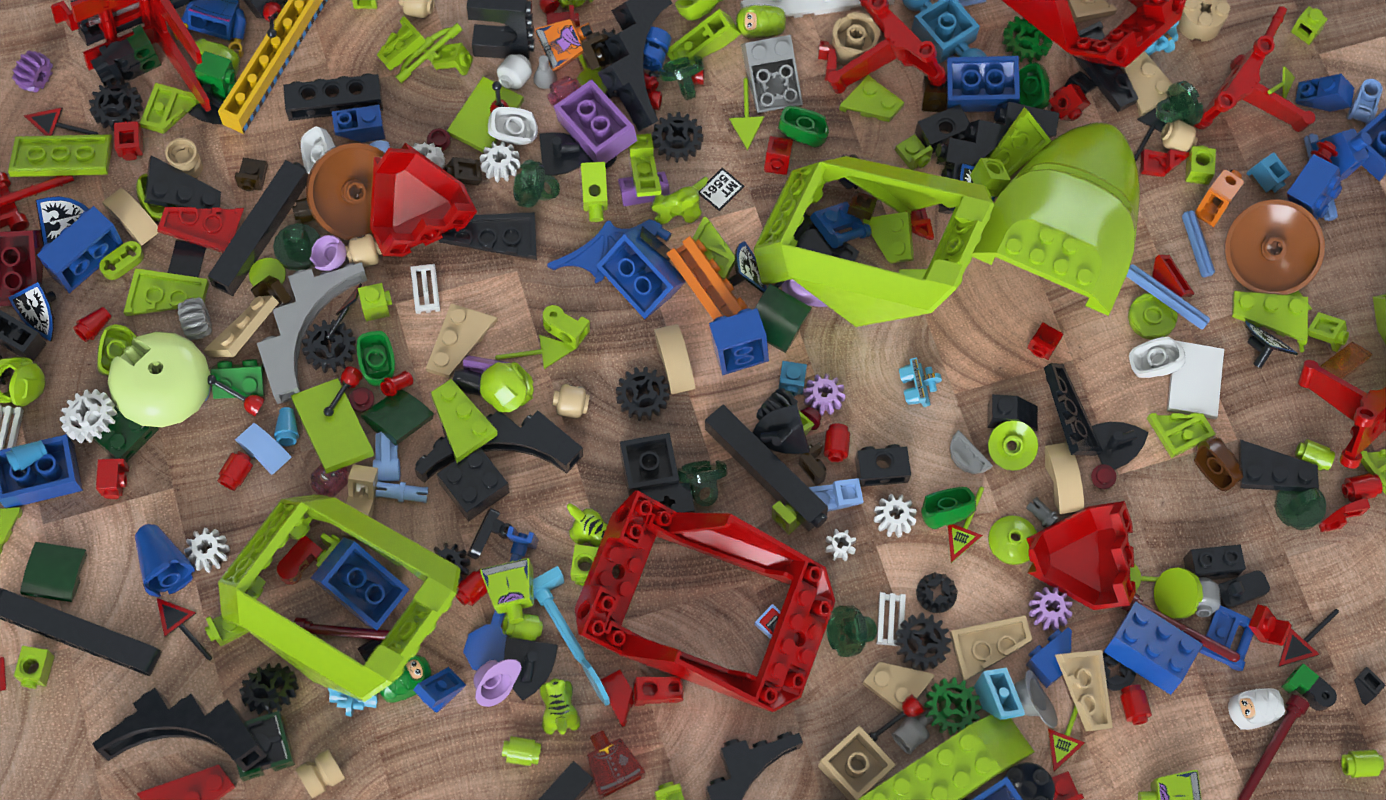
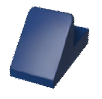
(439, 689)

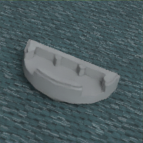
(967, 456)

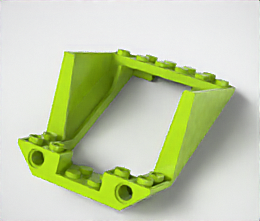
(859, 290)
(300, 648)

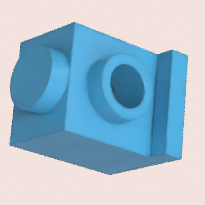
(1270, 173)

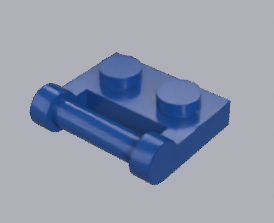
(835, 219)
(1223, 629)

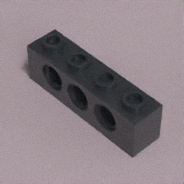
(320, 89)

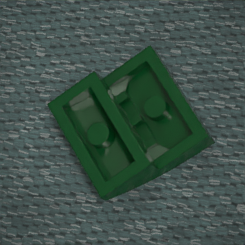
(781, 317)
(397, 416)
(53, 572)

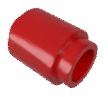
(837, 442)
(235, 470)
(1362, 487)
(471, 589)
(1135, 704)

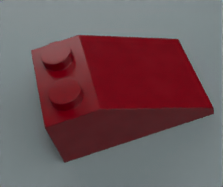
(19, 262)

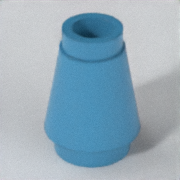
(286, 428)
(25, 455)

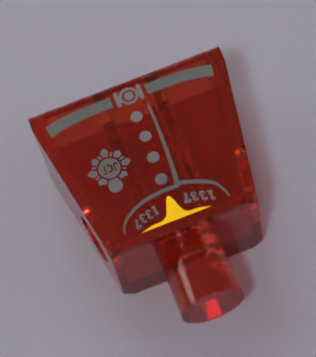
(612, 765)

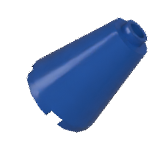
(161, 562)

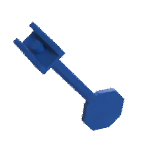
(489, 641)

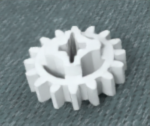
(88, 416)

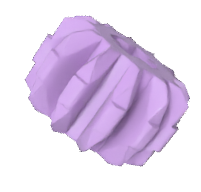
(828, 403)
(1055, 617)

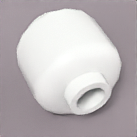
(514, 71)

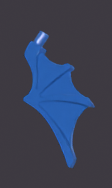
(594, 251)

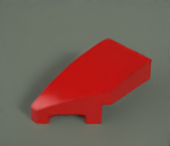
(828, 53)
(1160, 163)
(921, 224)
(1338, 519)
(619, 694)

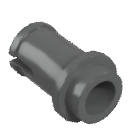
(1042, 512)

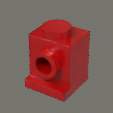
(128, 140)
(111, 477)

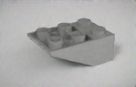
(772, 73)

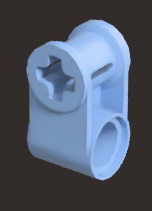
(1364, 105)

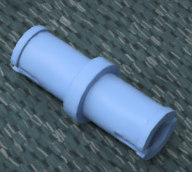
(401, 492)

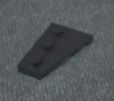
(174, 188)
(1274, 470)

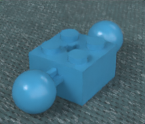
(945, 26)

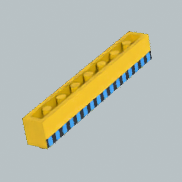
(268, 63)

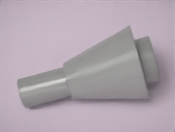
(544, 74)

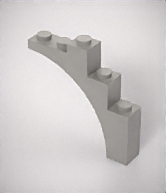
(293, 319)

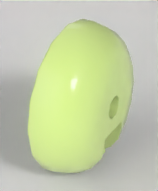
(159, 379)

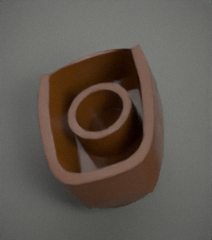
(1218, 463)

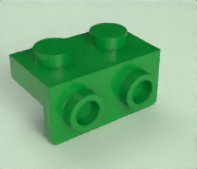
(242, 378)

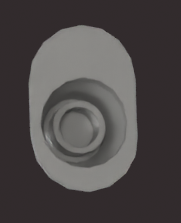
(1035, 700)

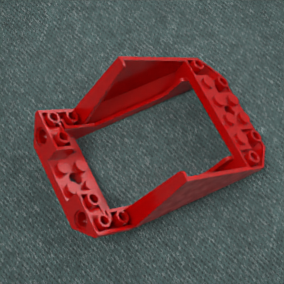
(1121, 44)
(729, 539)

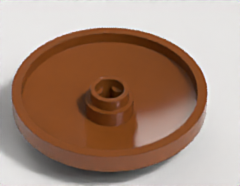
(342, 189)
(1274, 247)

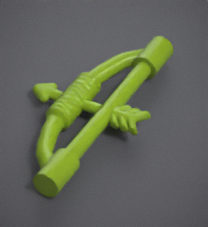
(430, 54)

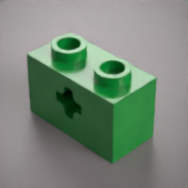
(217, 73)

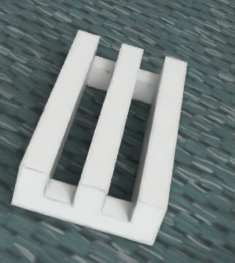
(427, 307)
(18, 413)
(901, 616)

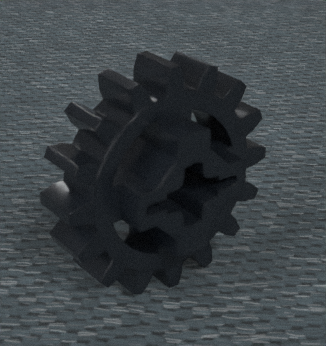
(115, 104)
(677, 137)
(339, 343)
(635, 387)
(927, 632)
(269, 688)

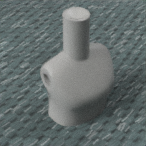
(912, 732)

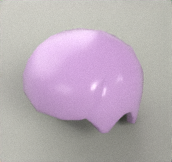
(328, 253)

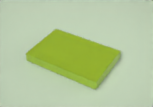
(472, 120)

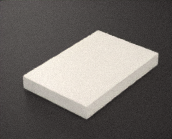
(1198, 383)

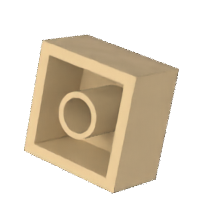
(856, 765)

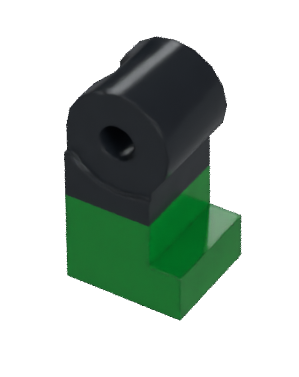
(1312, 687)

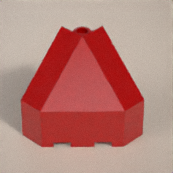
(414, 201)
(1087, 556)

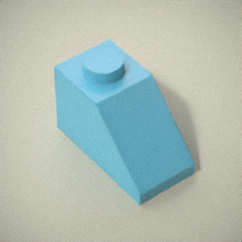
(998, 694)

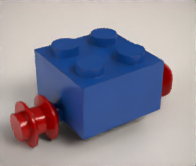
(1317, 181)

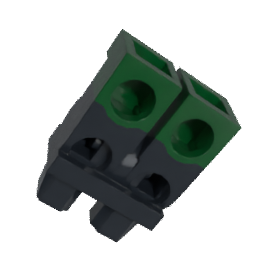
(126, 58)

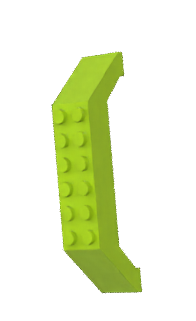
(958, 763)

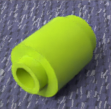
(1315, 454)
(526, 630)
(521, 751)
(1362, 763)

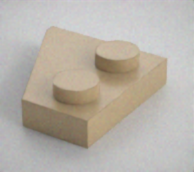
(896, 683)

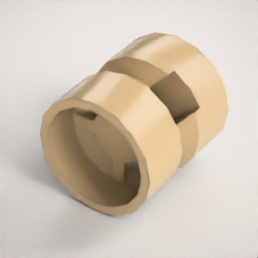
(184, 156)
(320, 773)

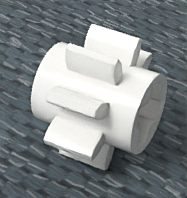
(834, 541)

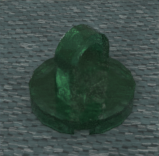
(682, 70)
(1182, 104)
(529, 184)
(294, 246)
(702, 475)
(1300, 509)
(850, 630)

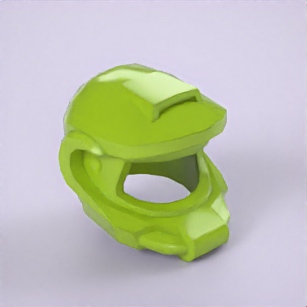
(26, 382)
(506, 386)

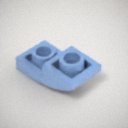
(263, 447)

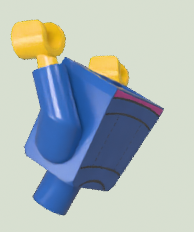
(218, 19)

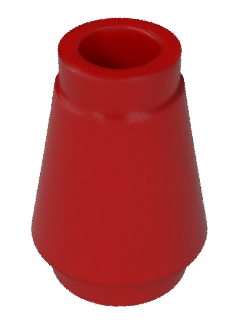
(92, 324)

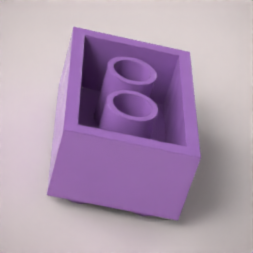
(595, 123)

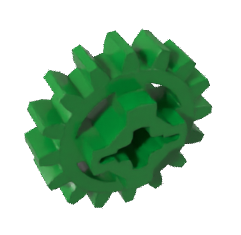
(1026, 40)
(945, 699)

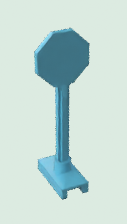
(542, 592)

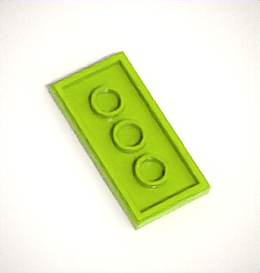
(60, 155)
(335, 438)

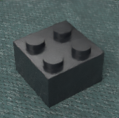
(648, 462)
(473, 484)

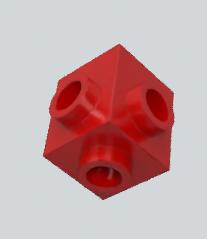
(1069, 102)

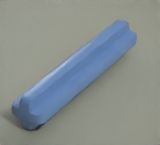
(1198, 243)

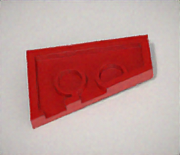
(203, 227)
(202, 785)

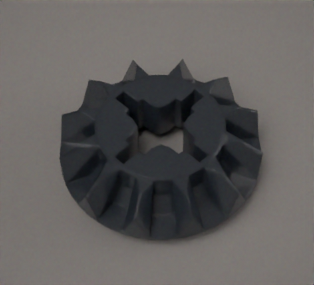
(925, 595)
(1117, 682)

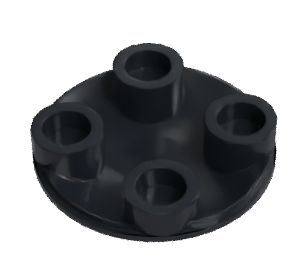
(1031, 781)

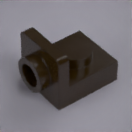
(593, 53)
(934, 96)
(465, 170)
(251, 174)
(862, 205)
(271, 287)
(813, 467)

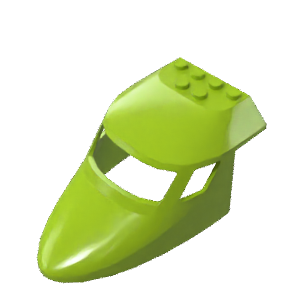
(1071, 214)

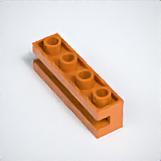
(705, 280)

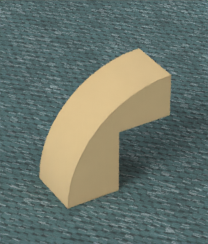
(131, 215)
(675, 358)
(1066, 478)
(362, 490)

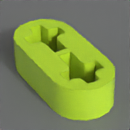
(121, 260)

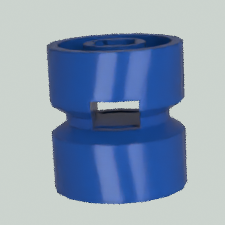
(655, 48)

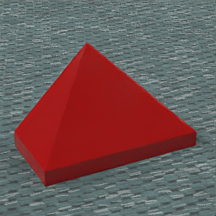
(1169, 275)

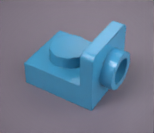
(793, 377)

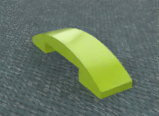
(644, 167)

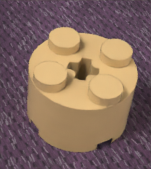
(1203, 18)
(854, 36)

